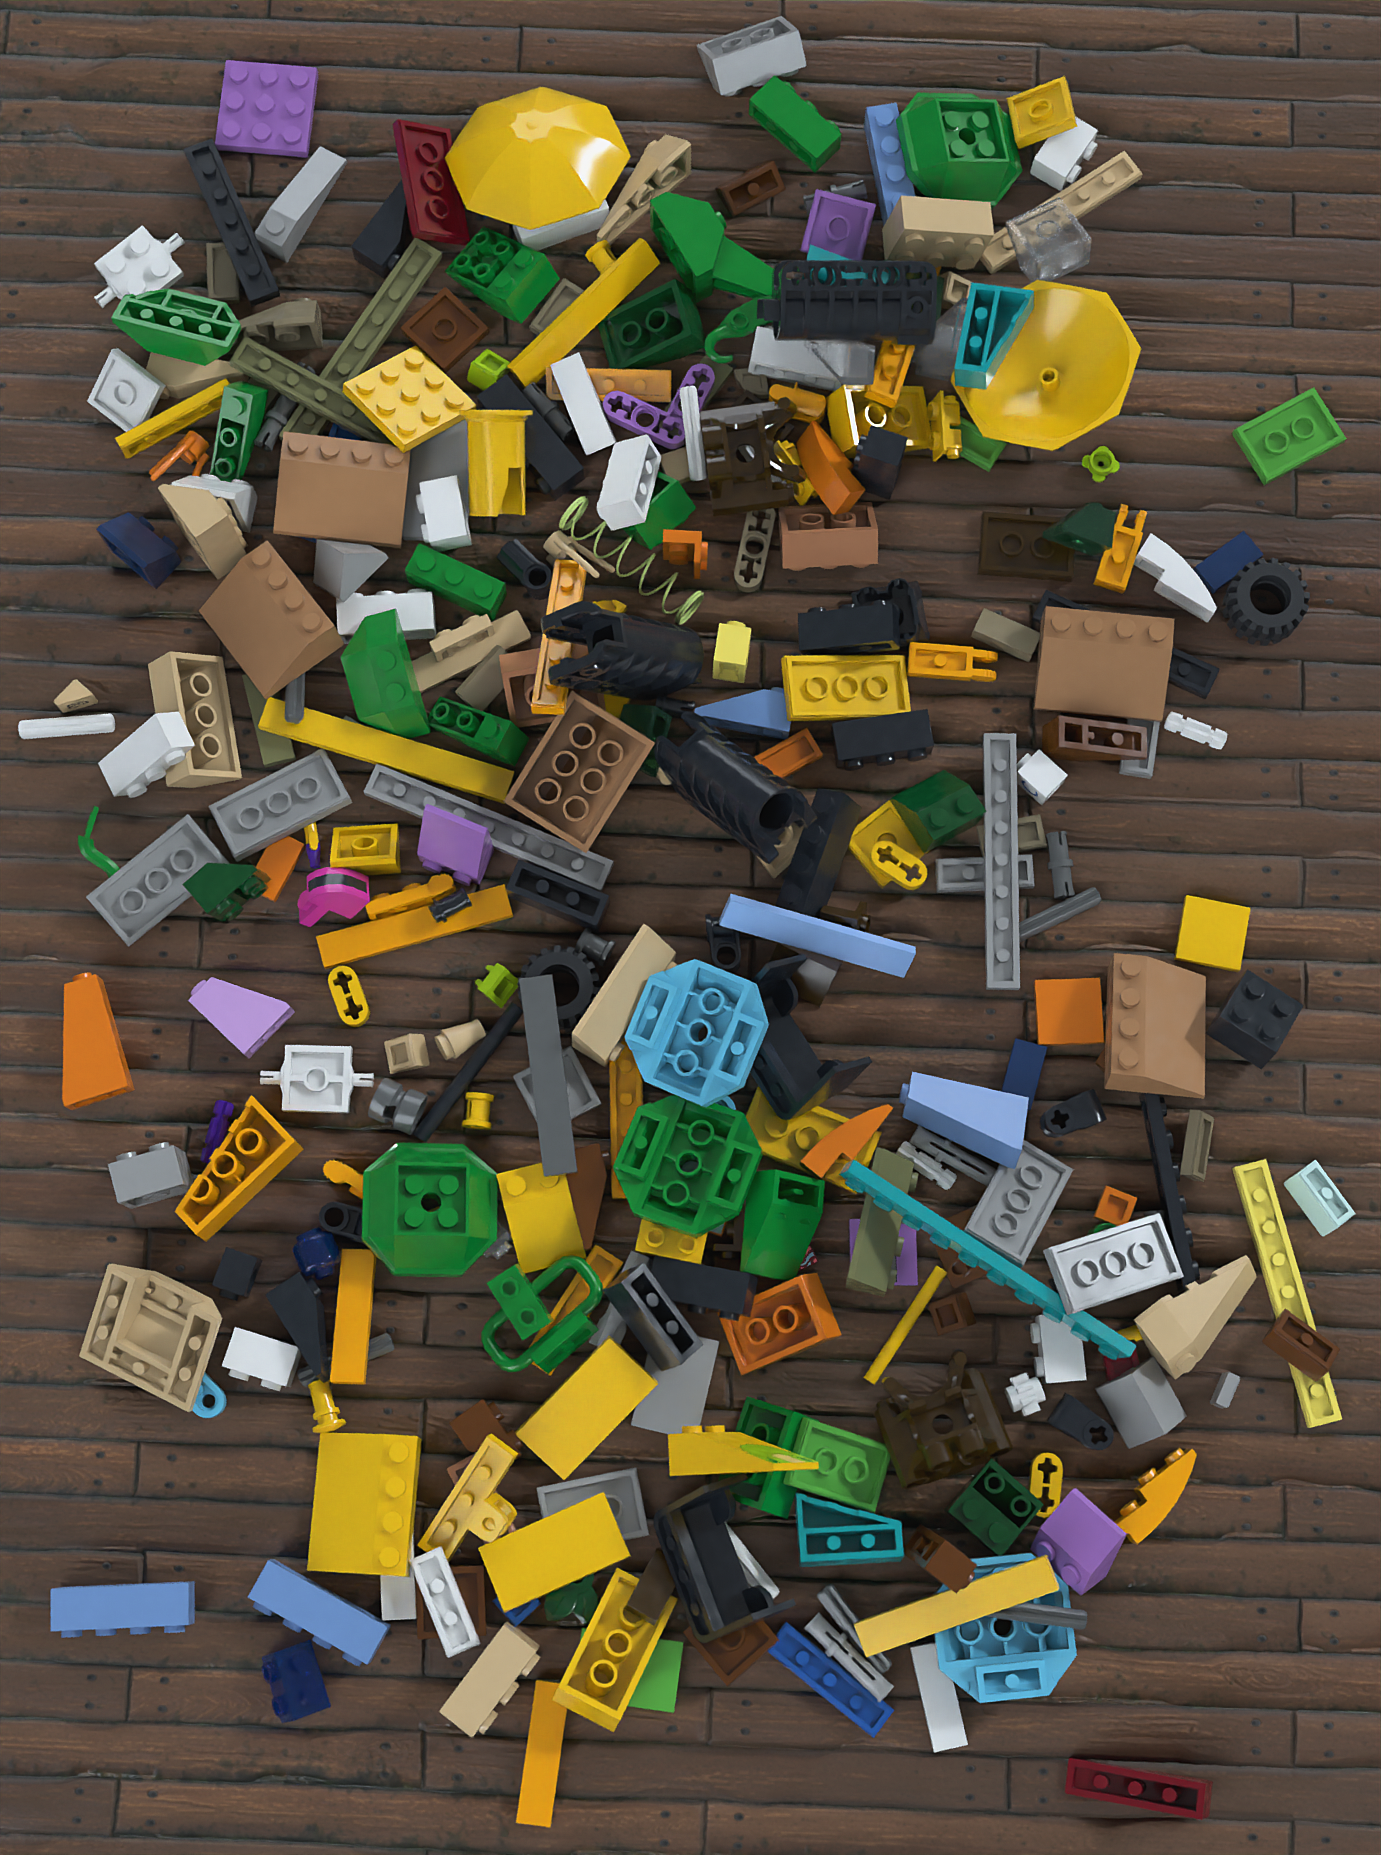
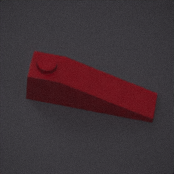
(1139, 1788)

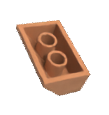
(819, 539)
(519, 677)

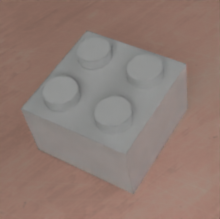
(150, 1176)

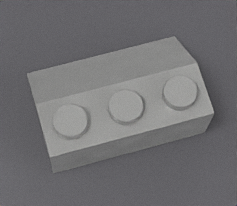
(752, 56)

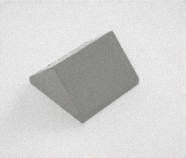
(344, 566)
(1141, 1403)

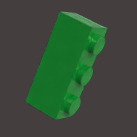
(795, 123)
(455, 582)

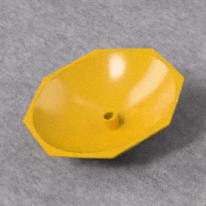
(537, 158)
(1060, 373)

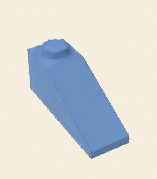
(753, 713)

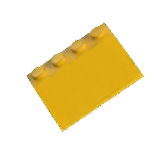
(364, 1504)

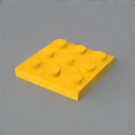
(408, 398)

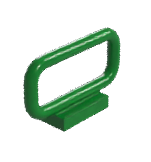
(564, 1336)

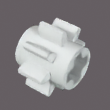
(1025, 1394)

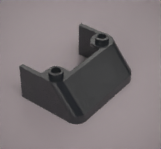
(785, 1062)
(707, 1565)

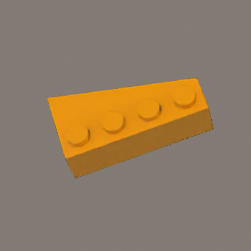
(237, 1170)

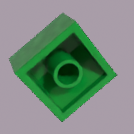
(667, 509)

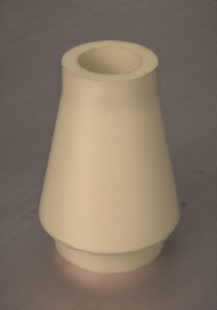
(457, 1039)

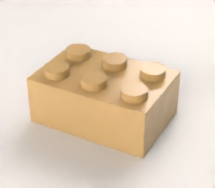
(938, 231)
(491, 1680)

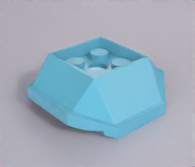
(668, 1025)
(1007, 1666)

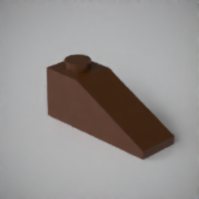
(1093, 740)
(588, 1189)
(939, 1559)

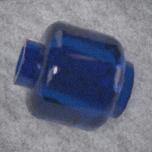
(316, 1253)

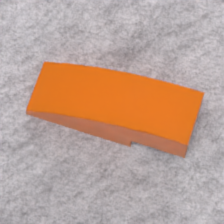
(828, 470)
(844, 1141)

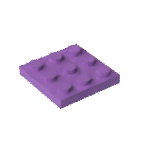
(266, 108)

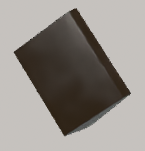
(813, 976)

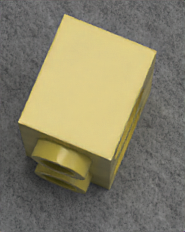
(731, 652)

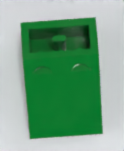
(503, 274)
(779, 1223)

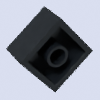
(1254, 1019)

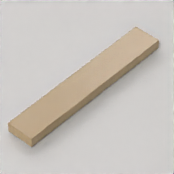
(1079, 198)

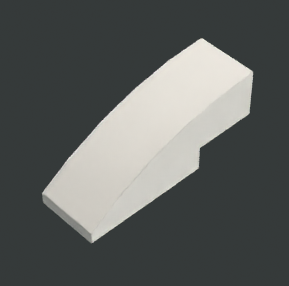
(583, 404)
(1176, 578)

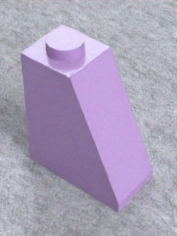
(239, 1013)

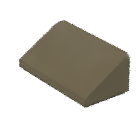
(1006, 635)

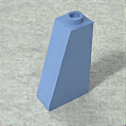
(969, 1115)

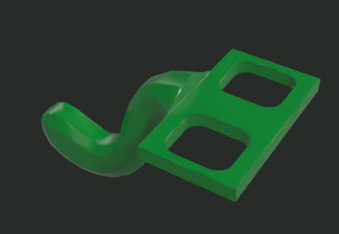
(88, 850)

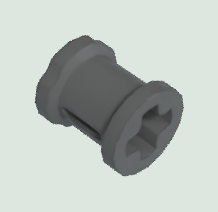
(595, 947)

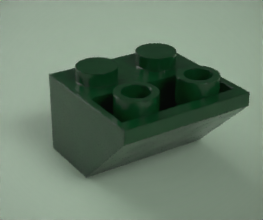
(226, 887)
(994, 1507)

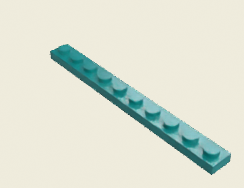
(976, 1254)

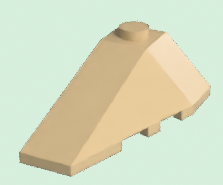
(657, 172)
(1185, 1326)

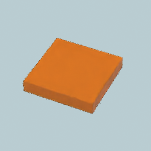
(1068, 1012)

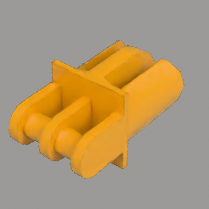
(809, 405)

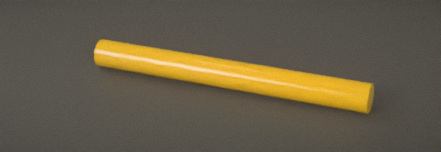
(905, 1325)

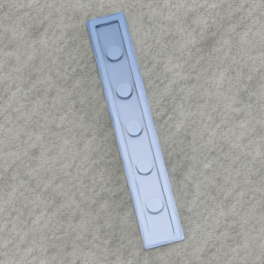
(817, 935)

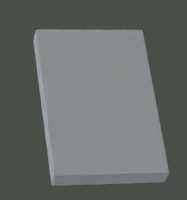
(679, 1393)
(620, 1489)

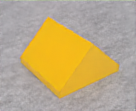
(366, 849)

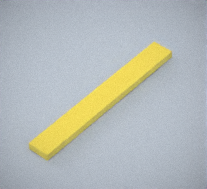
(1282, 1279)

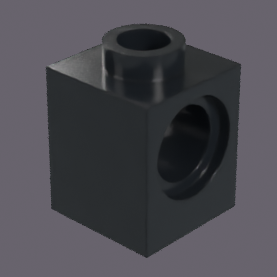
(236, 1274)

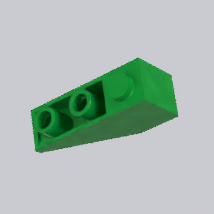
(238, 426)
(479, 730)

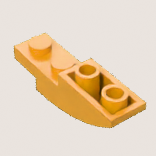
(1158, 1495)

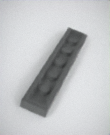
(548, 1076)

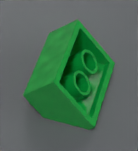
(779, 1428)

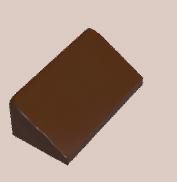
(751, 188)
(1301, 1345)

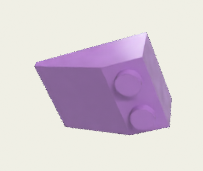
(454, 846)

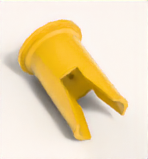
(496, 461)

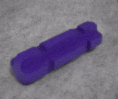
(217, 1128)

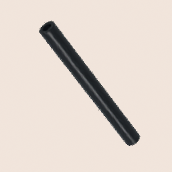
(468, 1072)

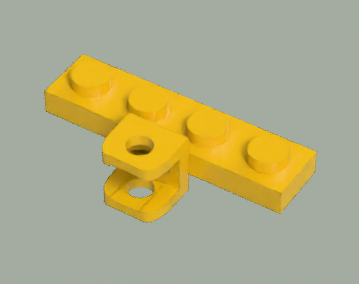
(472, 1501)

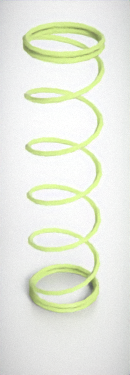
(680, 616)

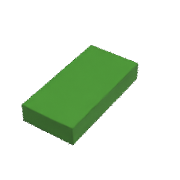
(977, 448)

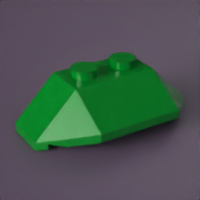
(178, 324)
(384, 677)

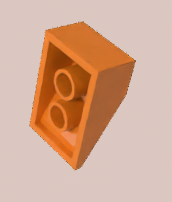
(782, 1324)

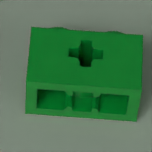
(520, 1301)

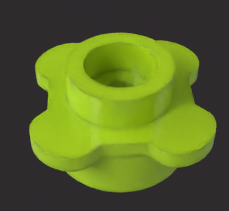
(1102, 455)

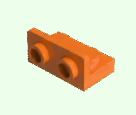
(685, 546)

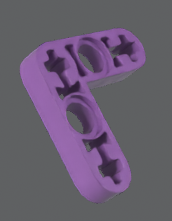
(671, 418)

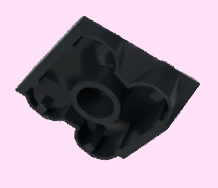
(907, 601)

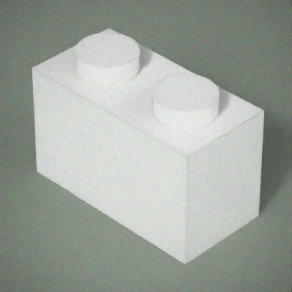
(1062, 154)
(444, 514)
(1059, 1352)
(262, 1358)

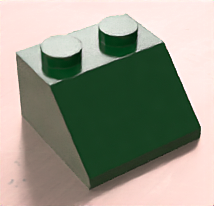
(938, 809)

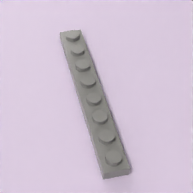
(506, 834)
(1001, 862)

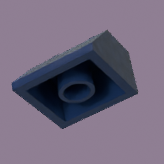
(140, 548)

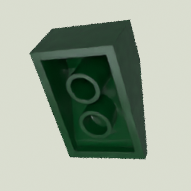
(653, 328)

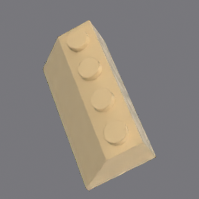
(207, 526)
(199, 692)
(611, 1011)

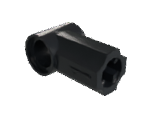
(525, 568)

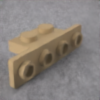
(467, 647)

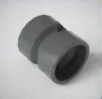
(398, 1106)

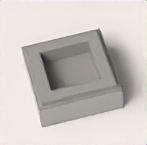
(1225, 1390)

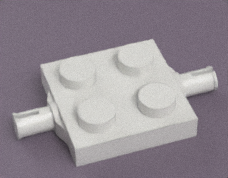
(138, 266)
(317, 1079)

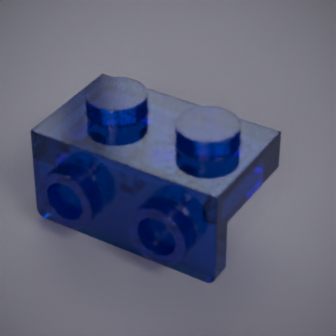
(295, 1682)

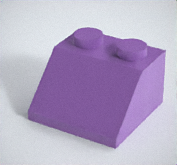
(1079, 1542)

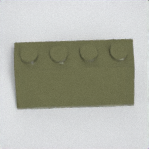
(879, 1230)

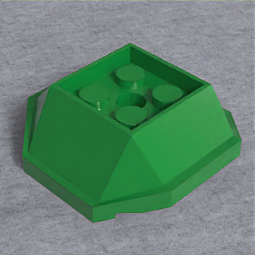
(958, 147)
(666, 1138)
(423, 1241)

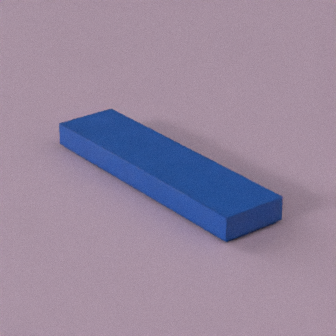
(830, 1680)

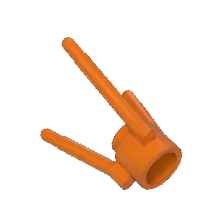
(190, 449)

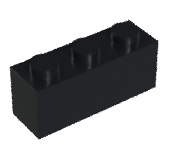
(879, 461)
(849, 629)
(882, 739)
(558, 896)
(706, 1287)
(652, 1317)

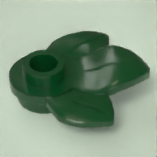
(574, 1598)

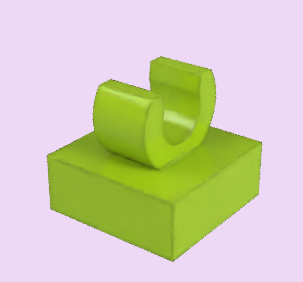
(498, 984)

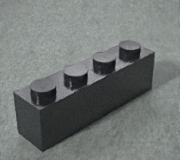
(545, 453)
(819, 854)

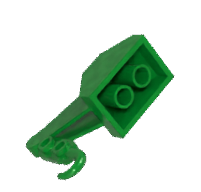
(708, 260)

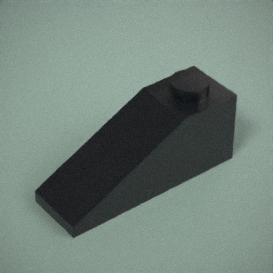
(384, 237)
(304, 1318)

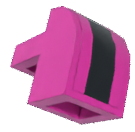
(333, 890)

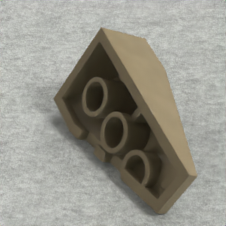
(284, 327)

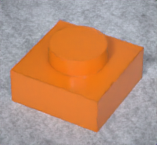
(1114, 1207)

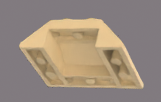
(152, 1333)

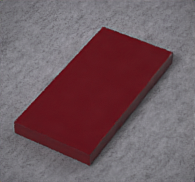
(429, 190)

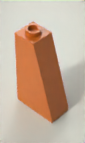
(91, 1045)

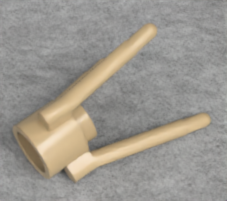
(565, 548)

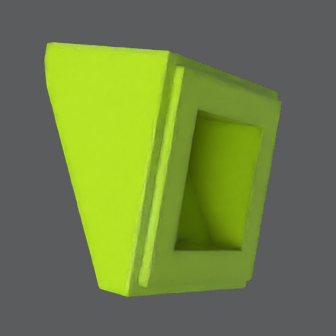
(487, 369)

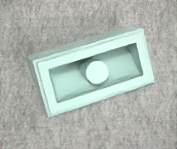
(1319, 1198)

